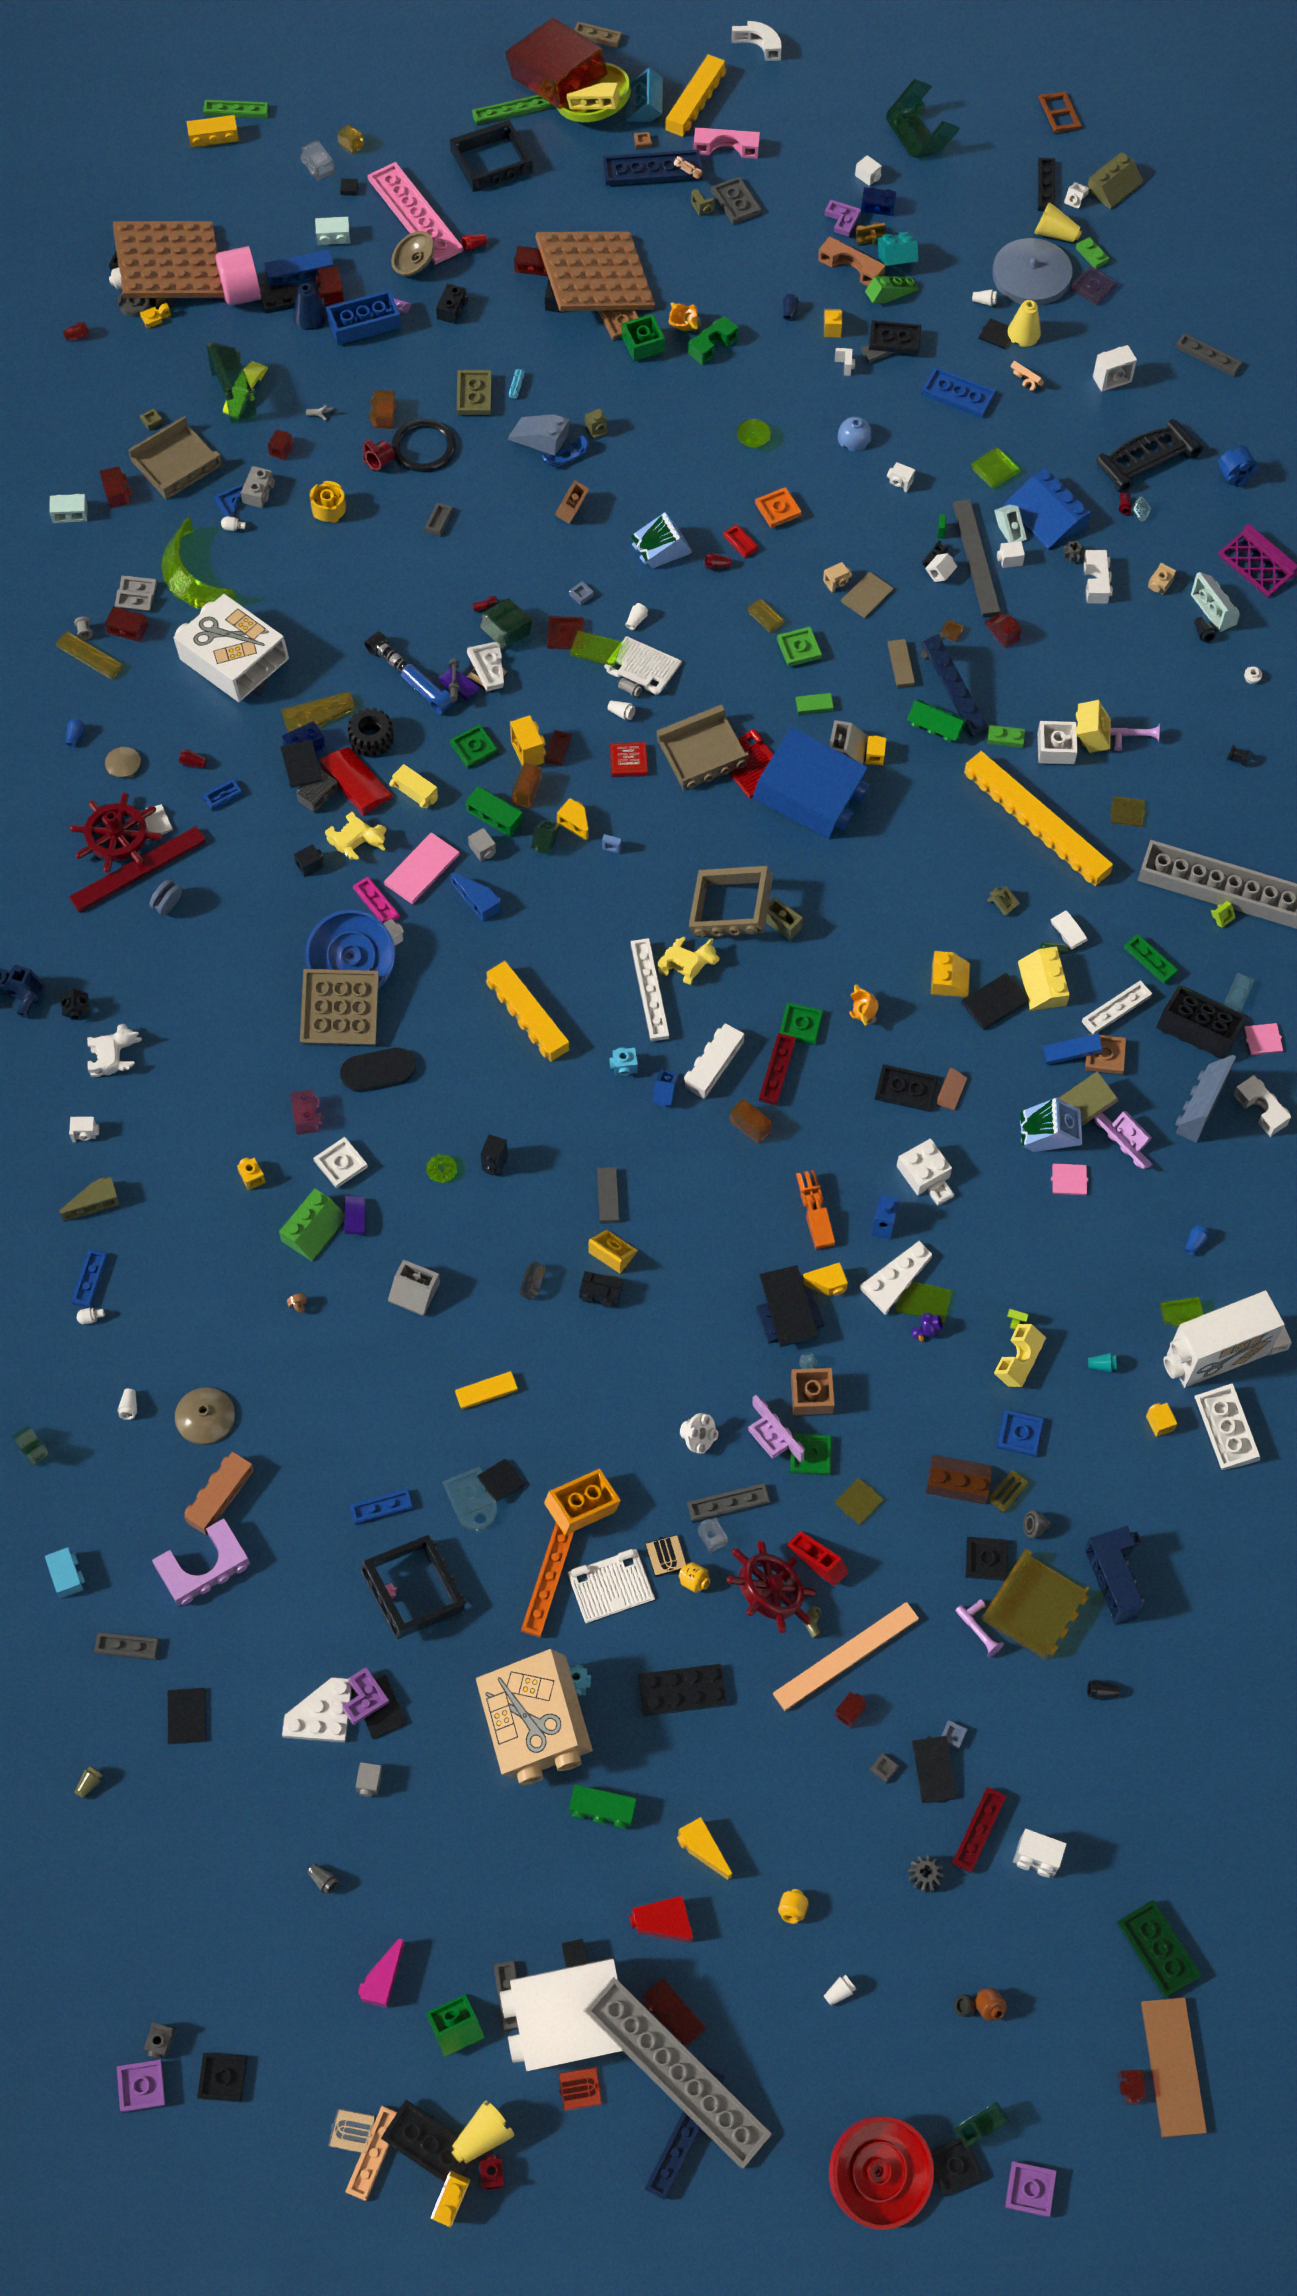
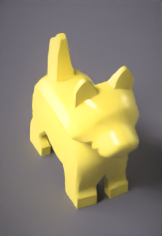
(355, 834)
(686, 961)

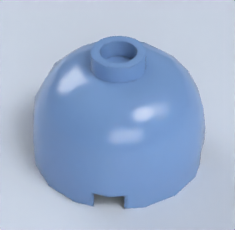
(854, 434)

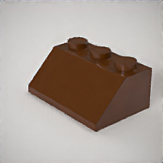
(959, 1479)

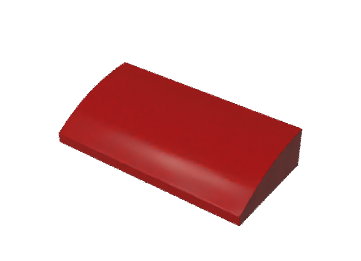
(355, 780)

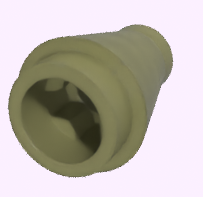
(88, 1781)

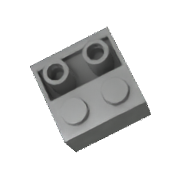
(849, 740)
(414, 1287)

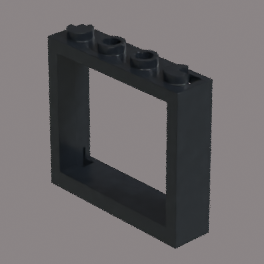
(486, 136)
(387, 1605)

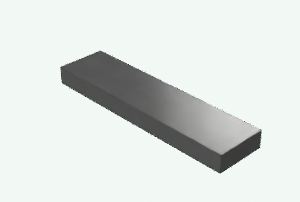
(1208, 355)
(728, 1502)

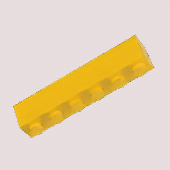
(695, 95)
(527, 1011)

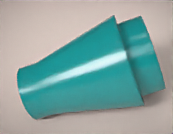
(1103, 1362)

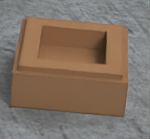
(642, 140)

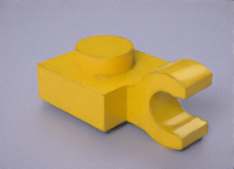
(154, 317)

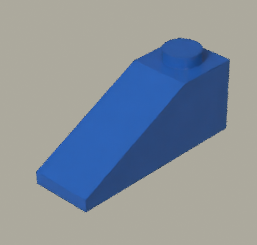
(479, 897)

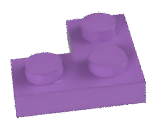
(845, 214)
(369, 1697)

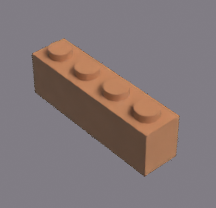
(218, 1493)

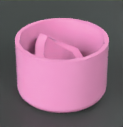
(238, 276)

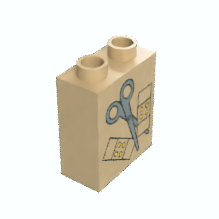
(534, 1717)

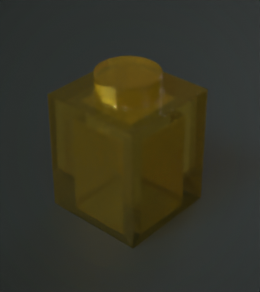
(350, 139)

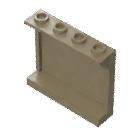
(174, 458)
(702, 747)

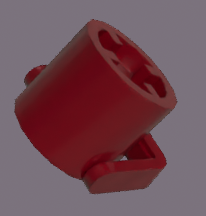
(377, 455)

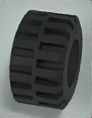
(370, 720)

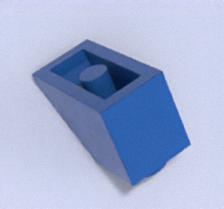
(665, 1088)

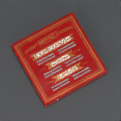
(628, 759)

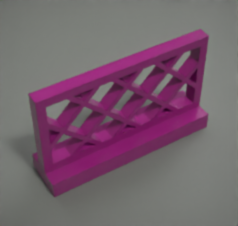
(1266, 549)

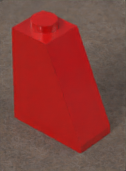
(663, 1920)

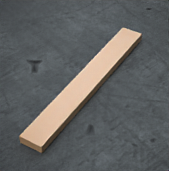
(845, 1656)

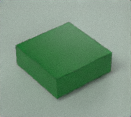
(941, 526)

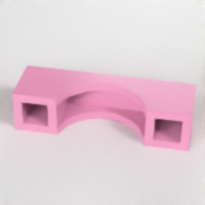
(743, 141)

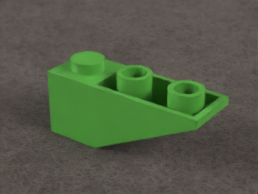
(885, 289)

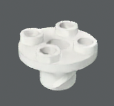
(699, 1432)

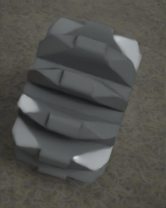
(932, 1878)

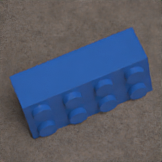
(363, 317)

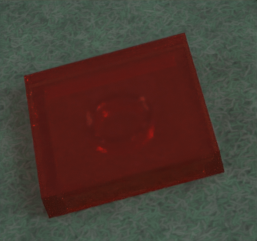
(563, 631)

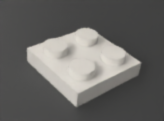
(340, 1162)

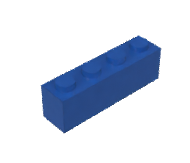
(297, 268)

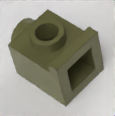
(596, 423)

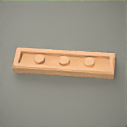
(371, 2162)

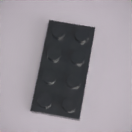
(682, 1690)

